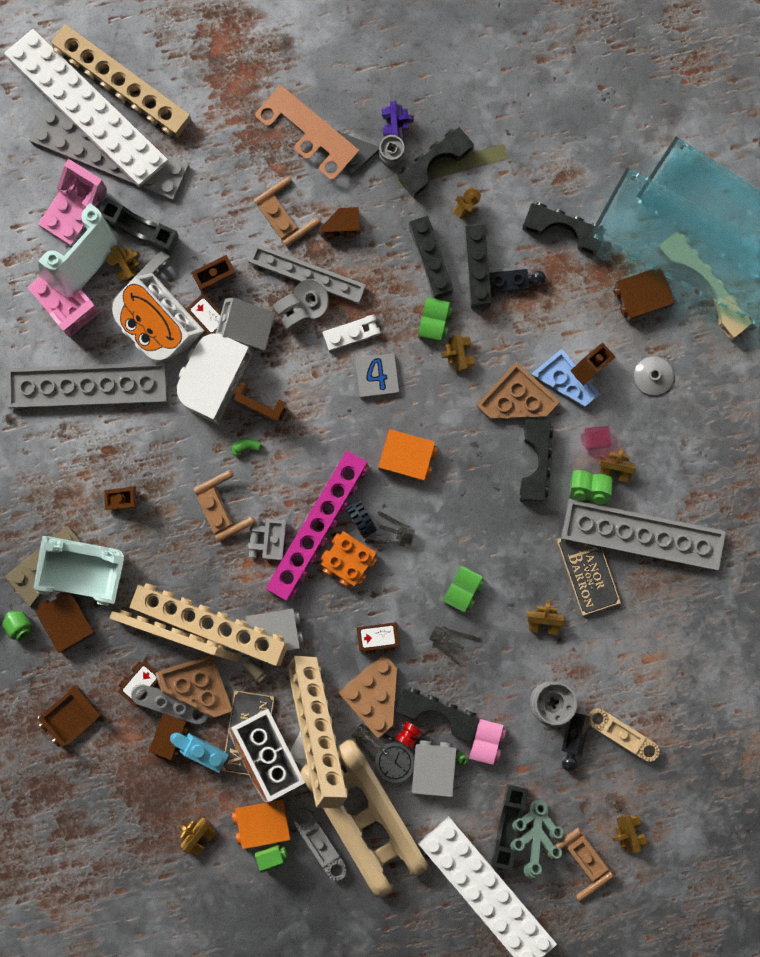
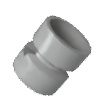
(391, 150)
(286, 306)

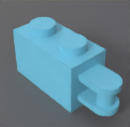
(200, 751)

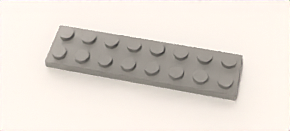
(61, 136)
(86, 385)
(643, 535)

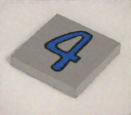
(377, 375)

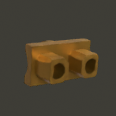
(467, 202)
(127, 261)
(456, 354)
(626, 469)
(545, 615)
(192, 834)
(627, 836)

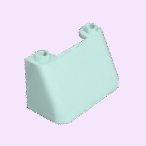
(83, 260)
(78, 569)

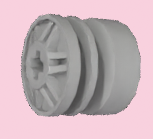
(562, 710)

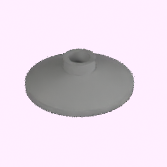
(305, 292)
(651, 385)

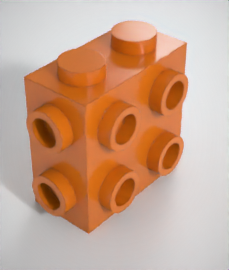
(348, 560)

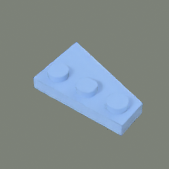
(558, 376)

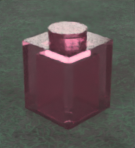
(596, 437)

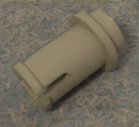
(255, 671)

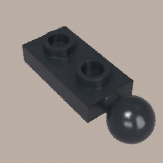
(514, 280)
(574, 740)

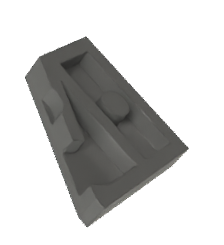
(365, 153)

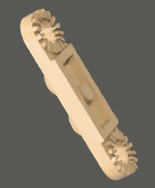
(623, 735)

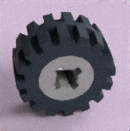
(361, 519)

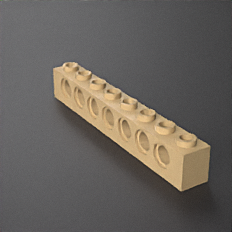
(68, 37)
(143, 603)
(317, 732)

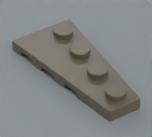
(23, 575)

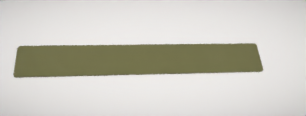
(468, 162)

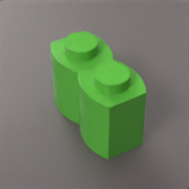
(433, 319)
(590, 487)
(463, 589)
(271, 857)

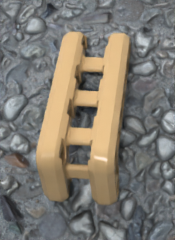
(379, 809)

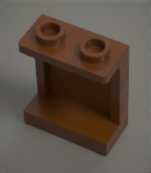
(643, 293)
(274, 416)
(64, 621)
(69, 717)

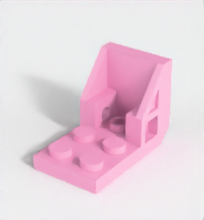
(76, 191)
(68, 312)

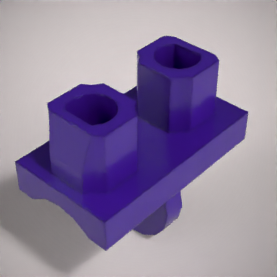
(399, 119)

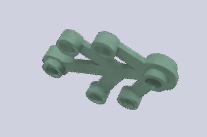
(537, 836)

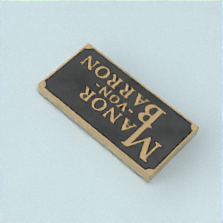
(588, 576)
(243, 707)

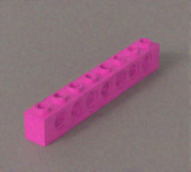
(348, 462)

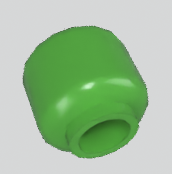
(17, 625)

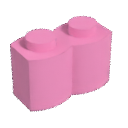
(486, 742)

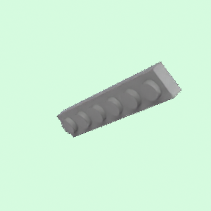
(300, 270)

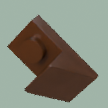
(120, 498)

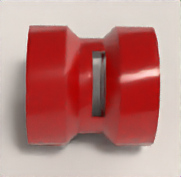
(409, 735)

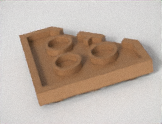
(517, 396)
(197, 686)
(374, 695)

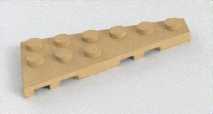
(175, 635)

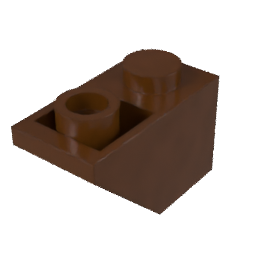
(343, 222)

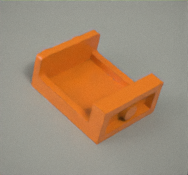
(407, 455)
(261, 824)

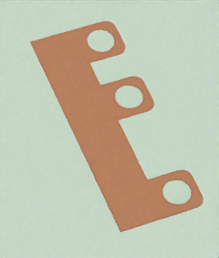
(315, 129)

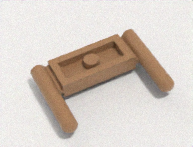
(278, 216)
(215, 509)
(588, 860)

